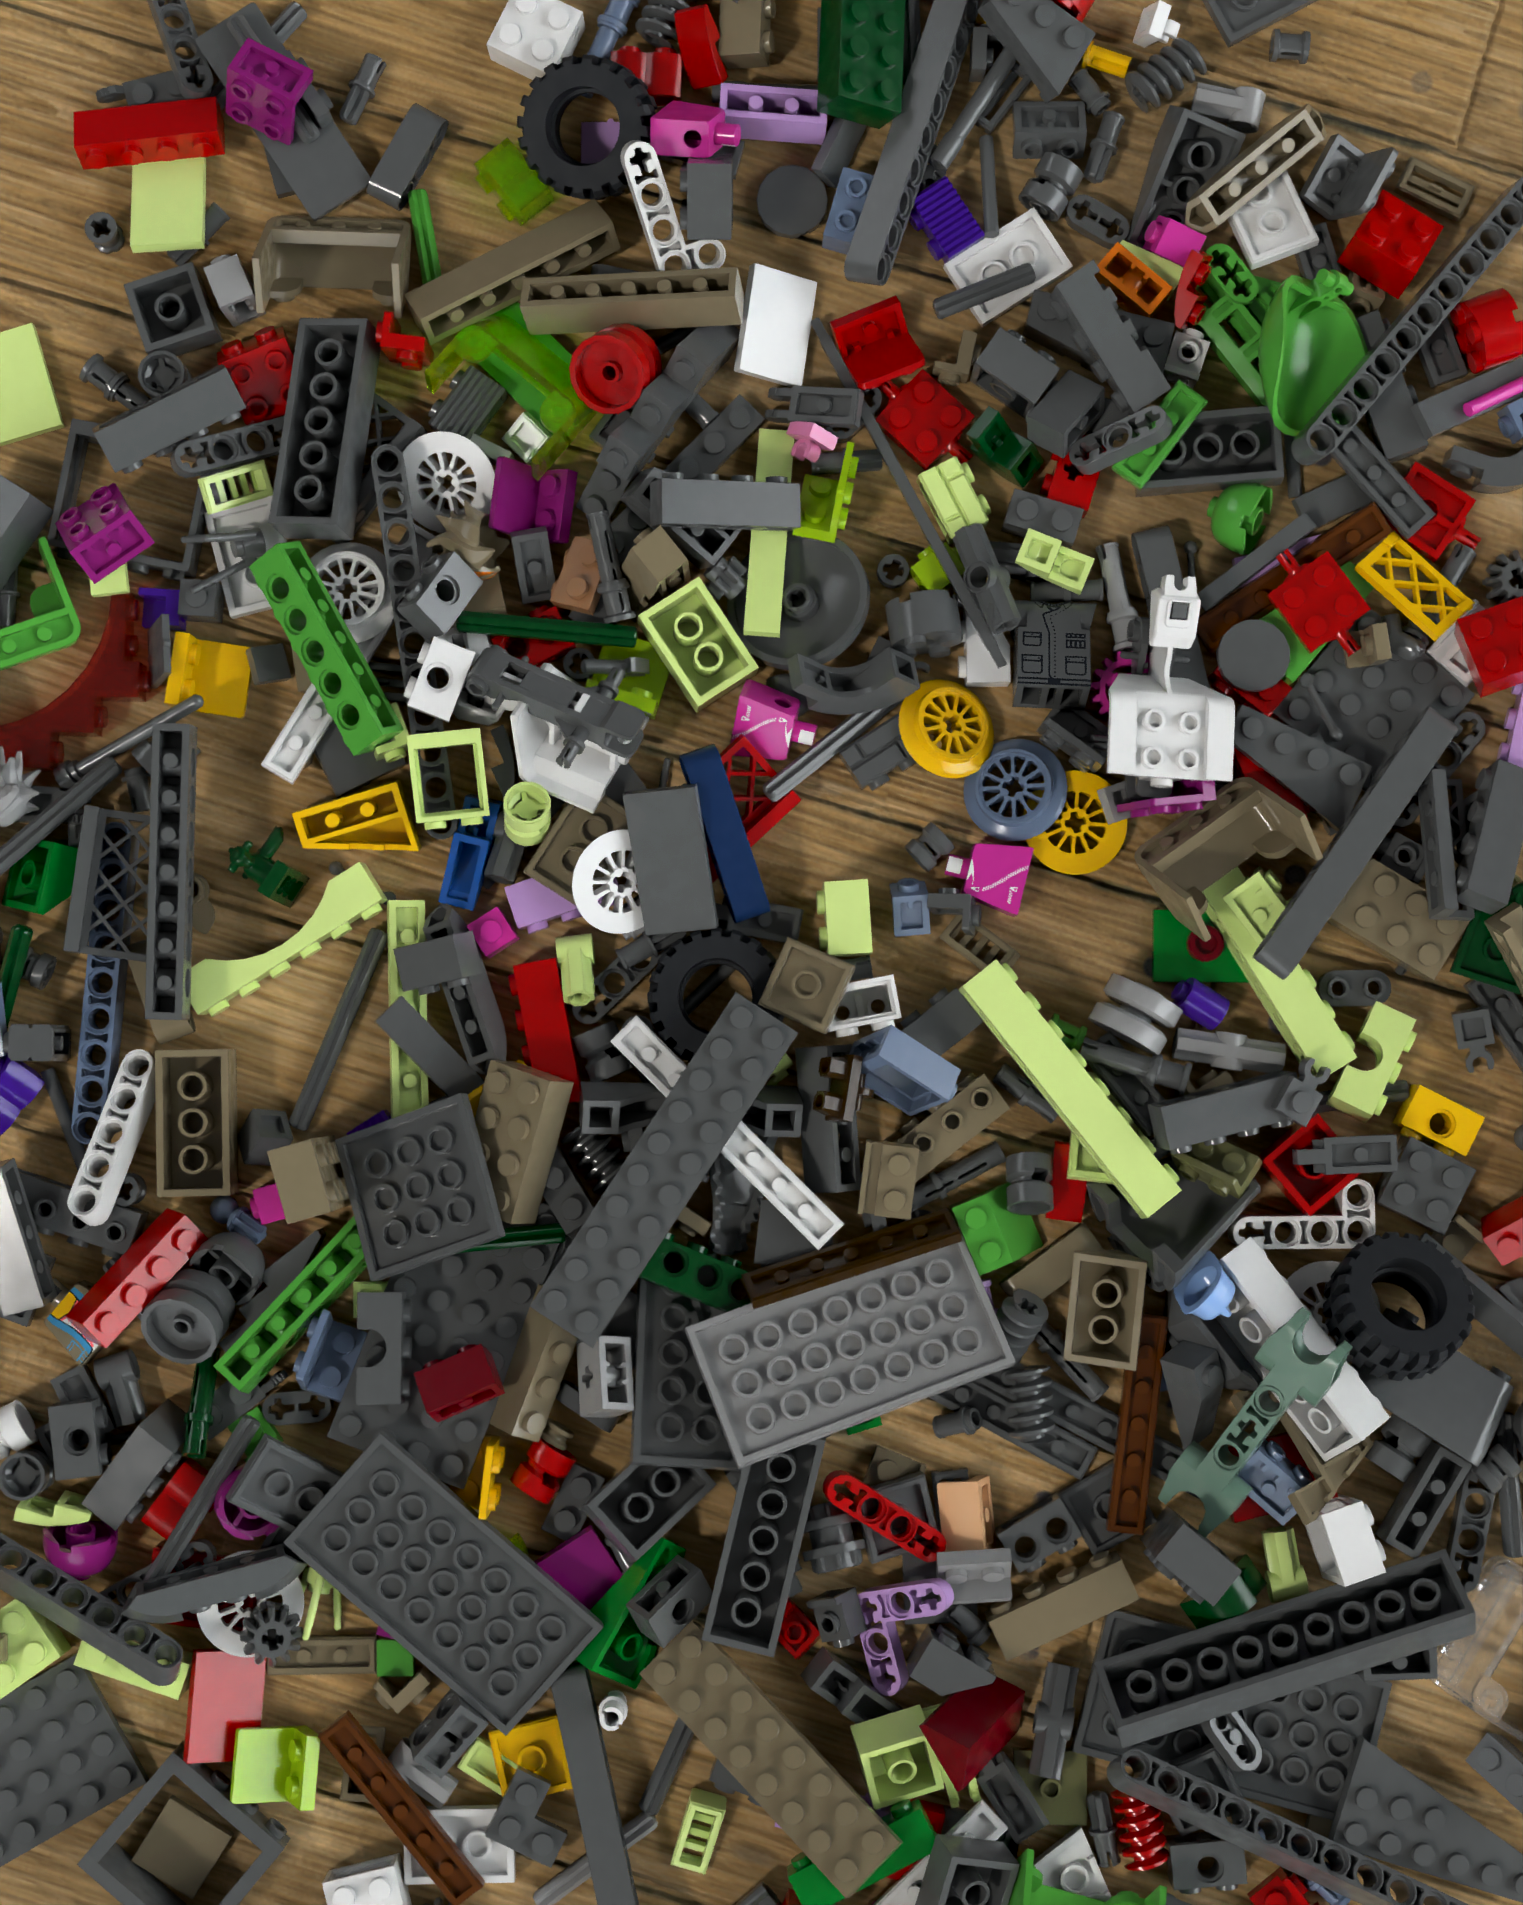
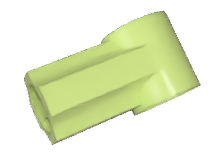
(575, 960)
(1284, 1574)

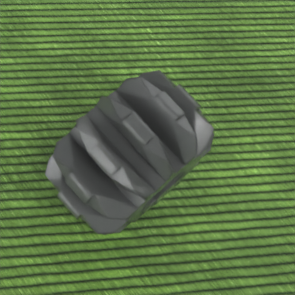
(1501, 573)
(257, 1633)

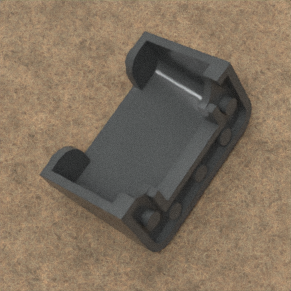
(1453, 1405)

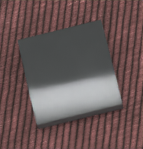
(347, 771)

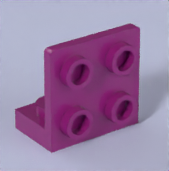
(265, 90)
(525, 503)
(103, 532)
(1185, 796)

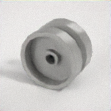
(1137, 1010)

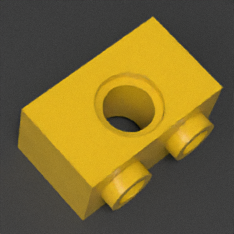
(1459, 1122)

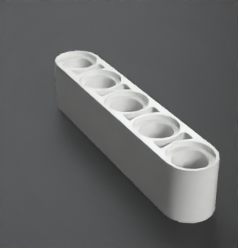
(120, 1153)

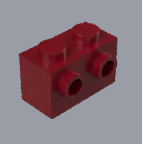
(458, 1382)

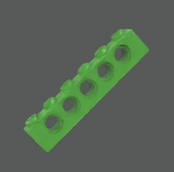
(326, 647)
(293, 1310)

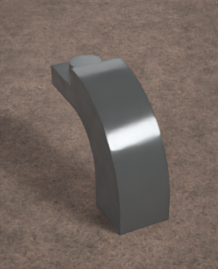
(1491, 473)
(856, 688)

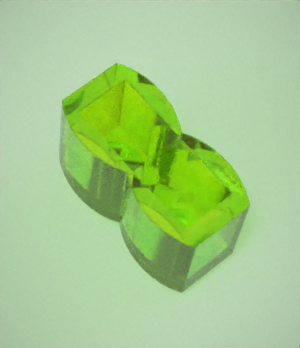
(512, 182)

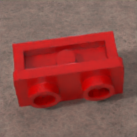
(409, 350)

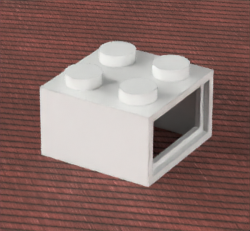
(535, 35)
(858, 1001)
(1346, 1542)
(370, 1887)

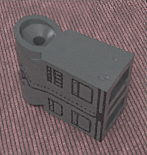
(1052, 655)

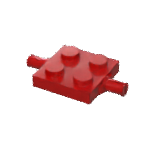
(924, 420)
(1450, 512)
(1318, 602)

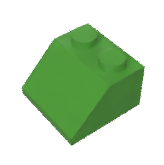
(993, 1232)

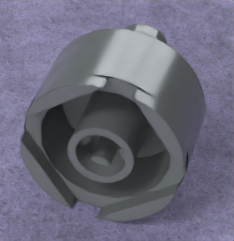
(924, 623)

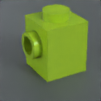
(928, 571)

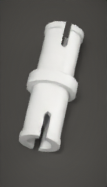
(613, 1710)

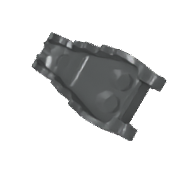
(734, 1204)

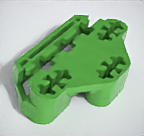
(1246, 314)

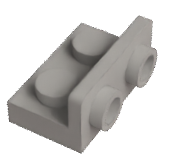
(977, 1574)

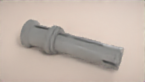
(1117, 595)

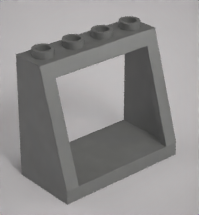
(133, 1885)

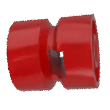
(541, 1472)

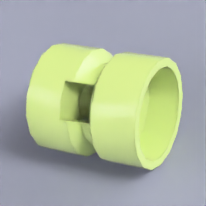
(527, 813)

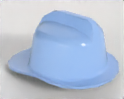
(1206, 1290)

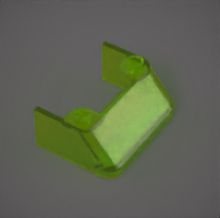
(498, 333)

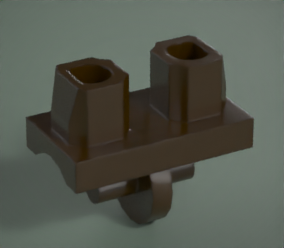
(845, 1088)

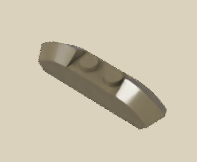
(1254, 169)

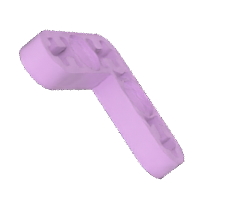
(888, 1613)

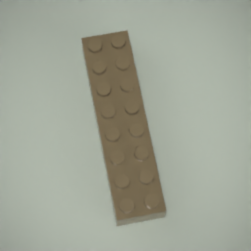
(771, 1759)

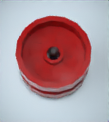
(614, 368)

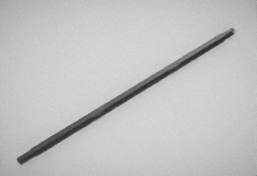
(912, 499)

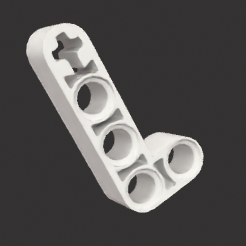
(661, 210)
(1301, 1225)

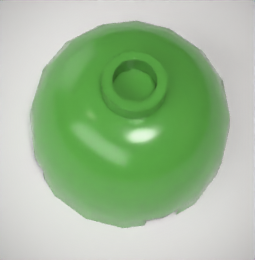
(1238, 516)

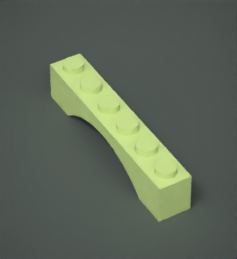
(345, 900)

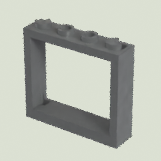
(67, 494)

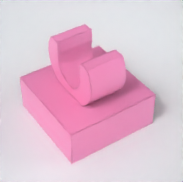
(810, 440)

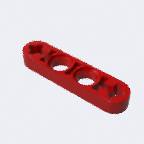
(886, 1513)

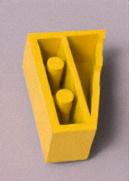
(363, 820)

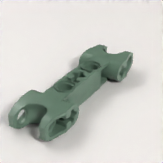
(1292, 1373)

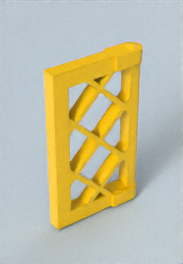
(1414, 610)

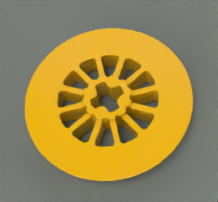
(924, 750)
(1091, 859)

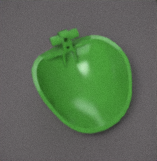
(1307, 347)

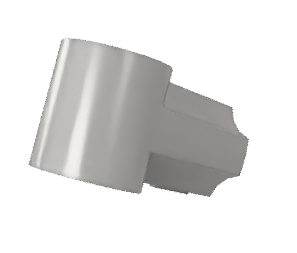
(1236, 107)
(421, 1780)

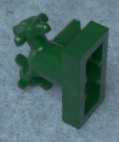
(276, 878)

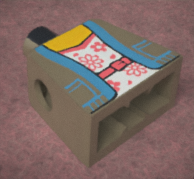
(68, 1335)

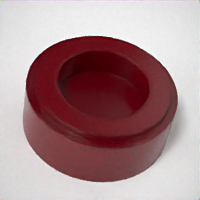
(1208, 950)

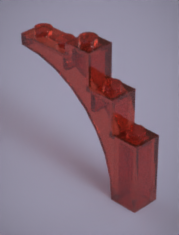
(80, 709)

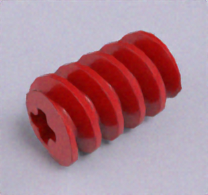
(1143, 1833)

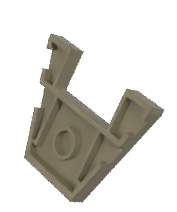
(1328, 1475)

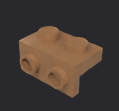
(578, 579)

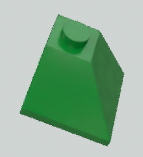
(41, 878)

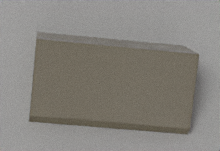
(1105, 1309)

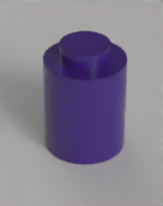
(1200, 1002)

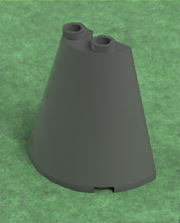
(1176, 1233)

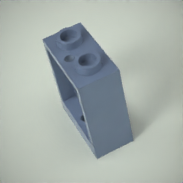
(905, 1071)

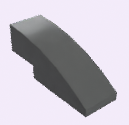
(846, 1688)

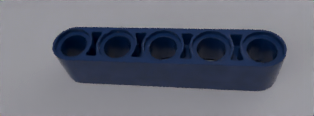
(725, 834)

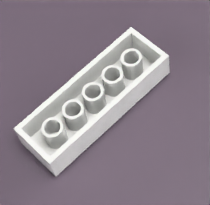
(1258, 1310)

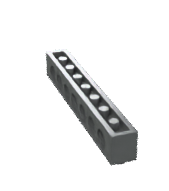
(171, 871)

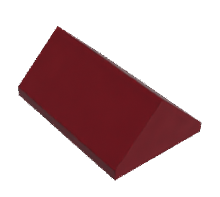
(973, 1728)

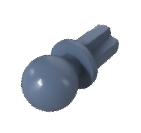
(227, 1211)

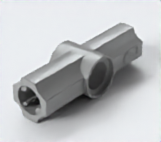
(1228, 1050)

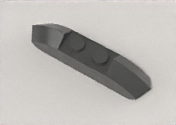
(472, 1004)
(200, 1587)

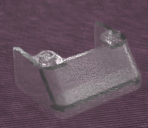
(1469, 1662)

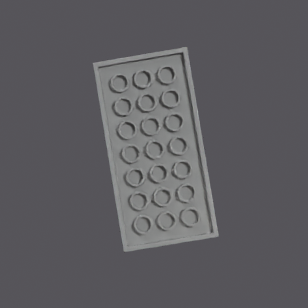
(847, 1352)

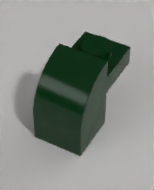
(1003, 449)
(1234, 1602)

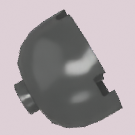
(234, 1262)

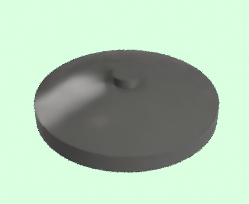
(821, 604)

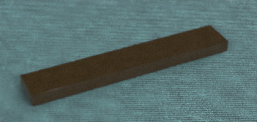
(851, 1258)

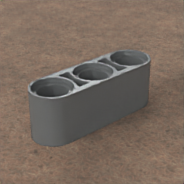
(407, 156)

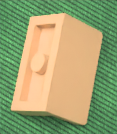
(967, 1514)

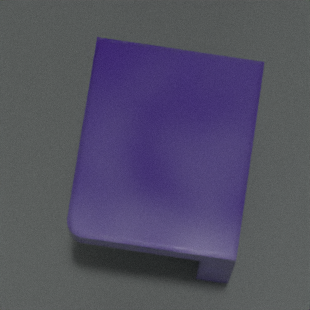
(161, 602)

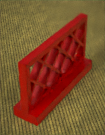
(765, 813)

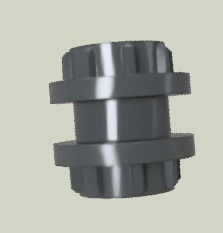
(831, 1539)

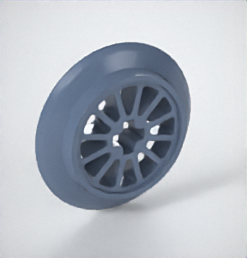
(1035, 820)

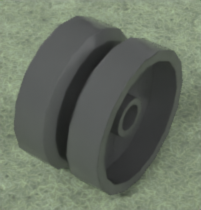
(188, 1317)

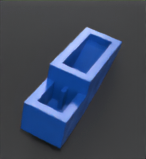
(469, 857)

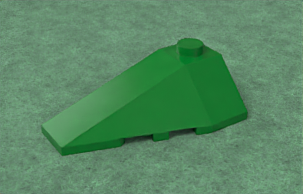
(620, 1647)

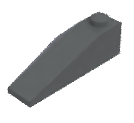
(1182, 160)

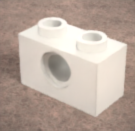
(441, 701)

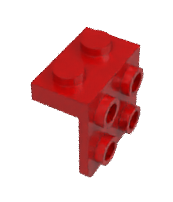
(876, 344)
(260, 372)

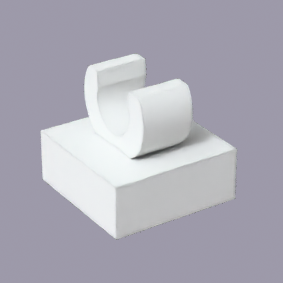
(1155, 25)

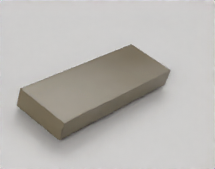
(330, 1656)

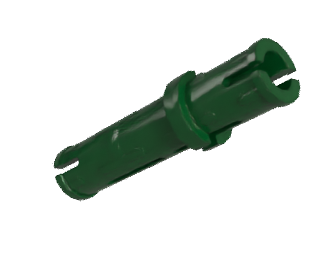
(200, 1409)

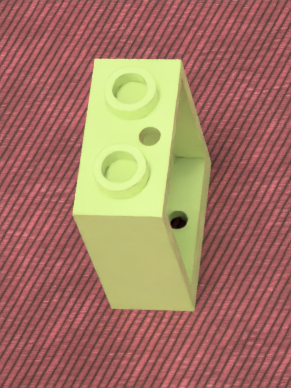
(447, 739)

